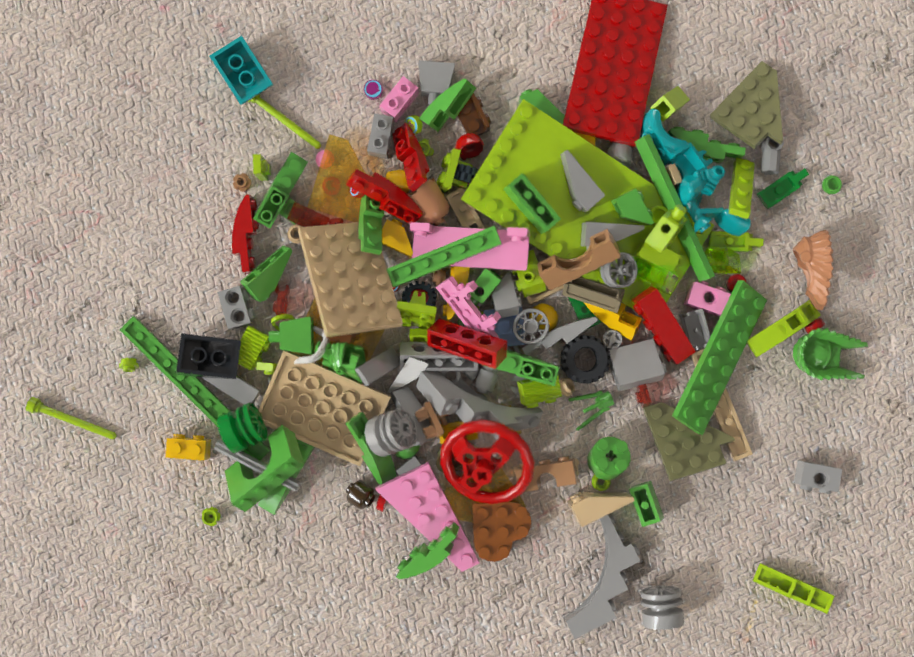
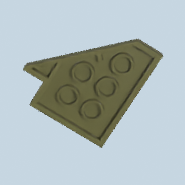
(753, 108)
(682, 448)

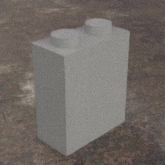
(636, 364)

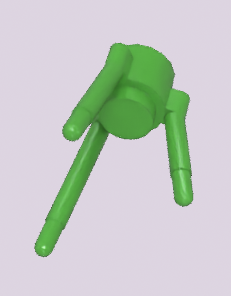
(603, 401)

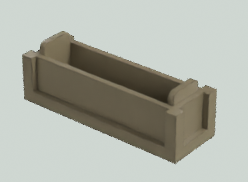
(594, 293)

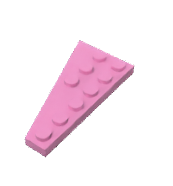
(426, 507)

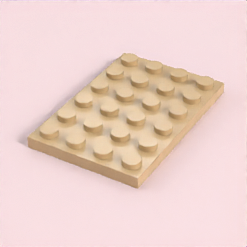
(347, 283)
(318, 404)

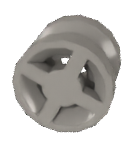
(613, 337)

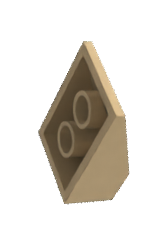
(593, 505)

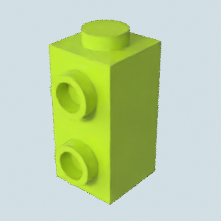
(671, 103)
(667, 259)

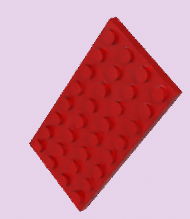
(615, 69)

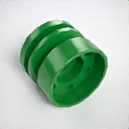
(242, 428)

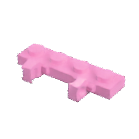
(459, 300)

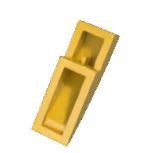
(622, 321)

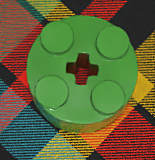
(616, 450)

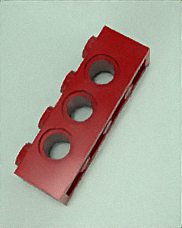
(467, 343)

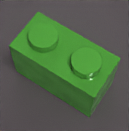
(646, 503)

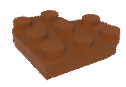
(497, 527)

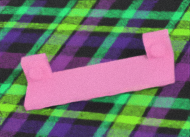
(508, 256)

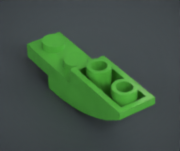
(714, 148)
(280, 190)
(370, 225)
(529, 368)
(380, 467)
(275, 499)
(429, 556)

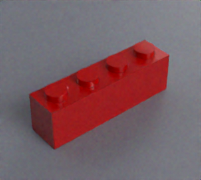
(663, 325)

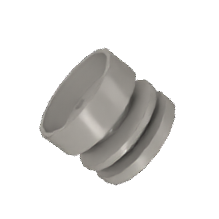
(391, 432)
(662, 607)

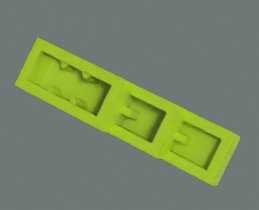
(793, 588)

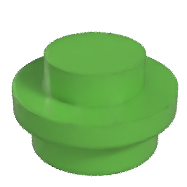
(831, 184)

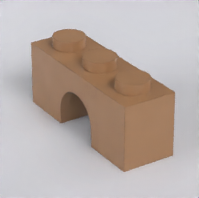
(563, 470)

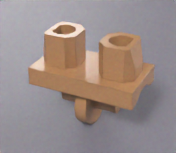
(435, 428)

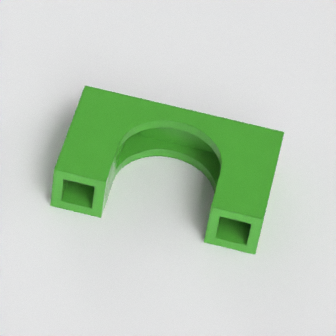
(285, 461)

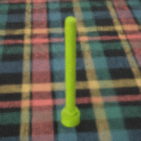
(286, 121)
(35, 405)

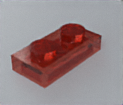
(306, 217)

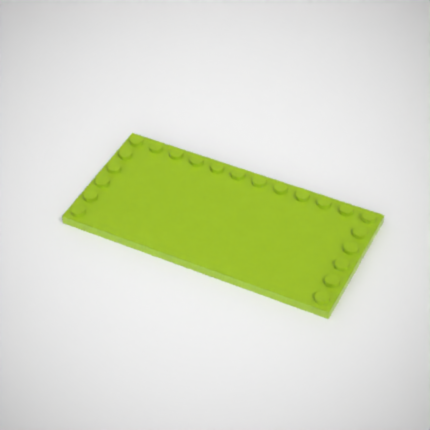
(533, 147)

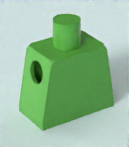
(488, 281)
(295, 335)

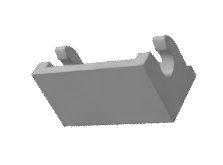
(695, 328)

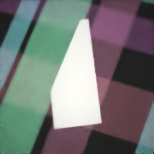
(409, 372)

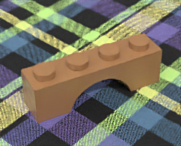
(558, 271)

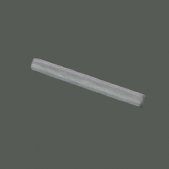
(254, 464)

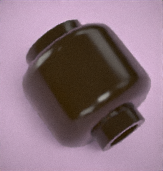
(360, 494)

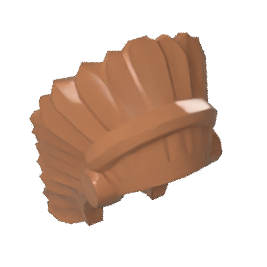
(815, 260)

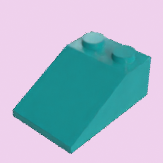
(241, 70)

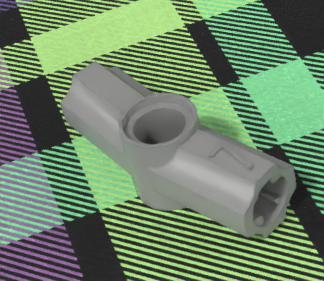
(770, 156)

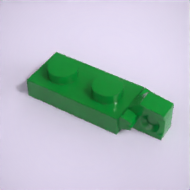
(781, 188)

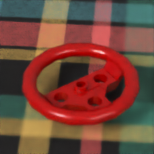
(483, 464)

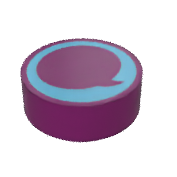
(373, 89)

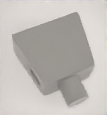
(435, 78)

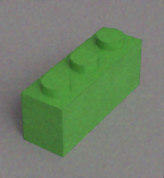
(532, 203)

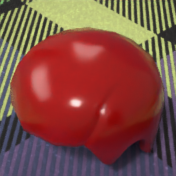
(470, 145)

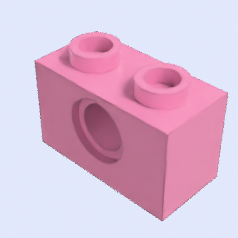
(399, 99)
(696, 299)

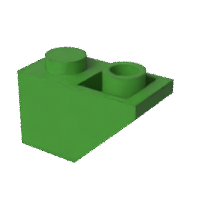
(632, 208)

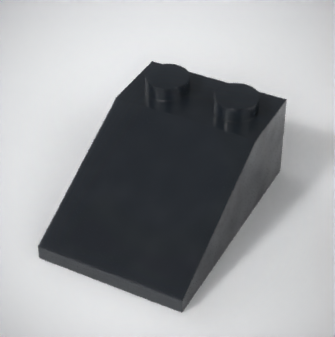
(208, 357)

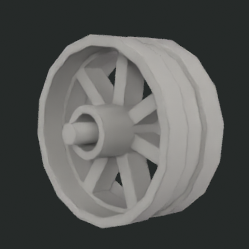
(618, 270)

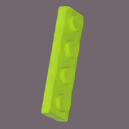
(741, 188)

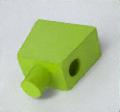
(667, 228)

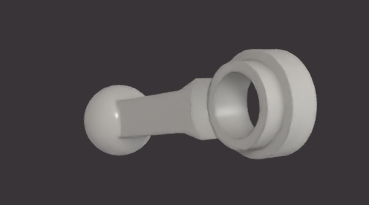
(461, 384)

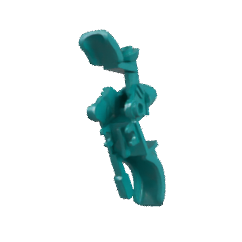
(695, 177)

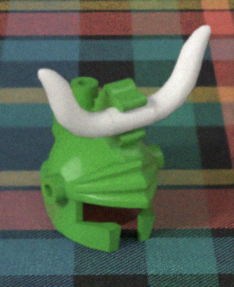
(339, 357)

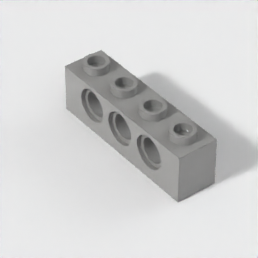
(437, 359)

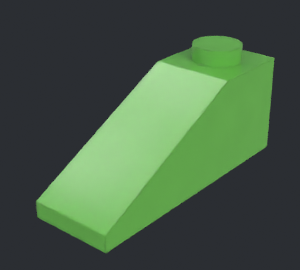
(265, 277)

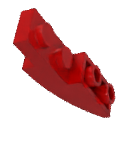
(411, 154)
(391, 197)
(243, 228)

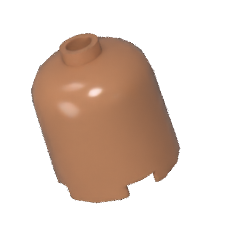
(431, 202)

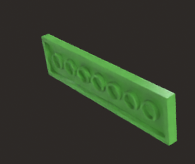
(719, 357)

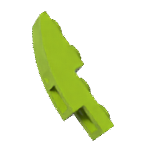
(783, 328)

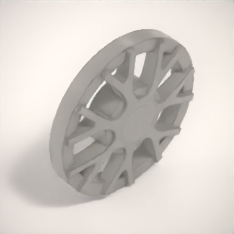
(531, 326)

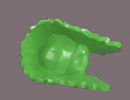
(820, 354)

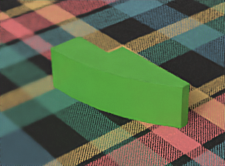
(448, 104)

